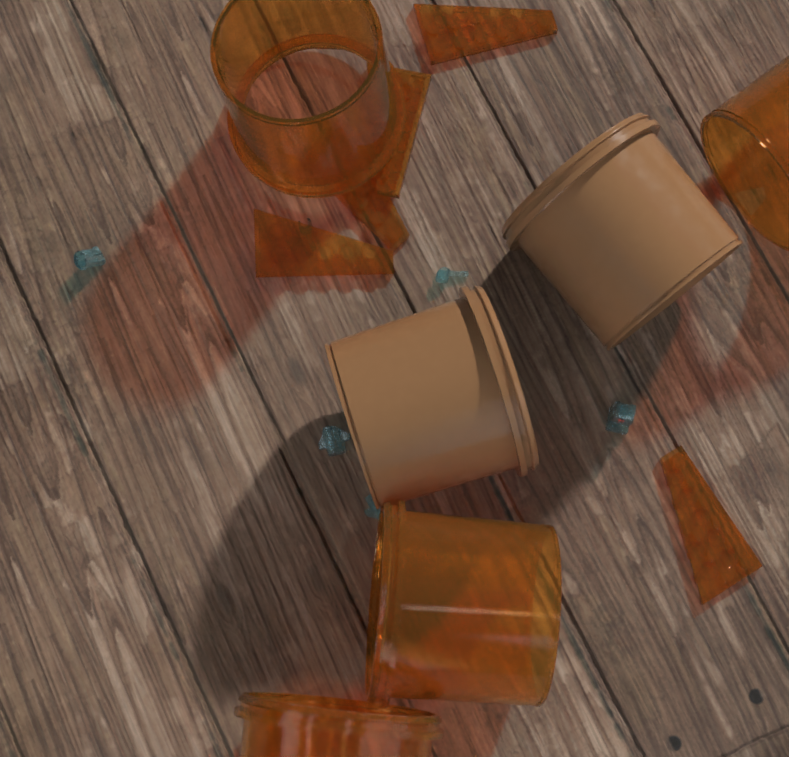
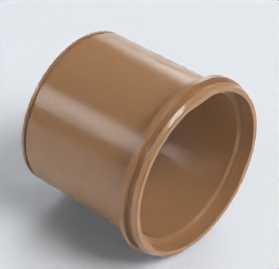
(620, 230)
(433, 400)

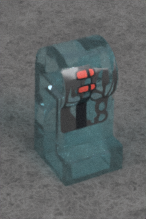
(620, 417)

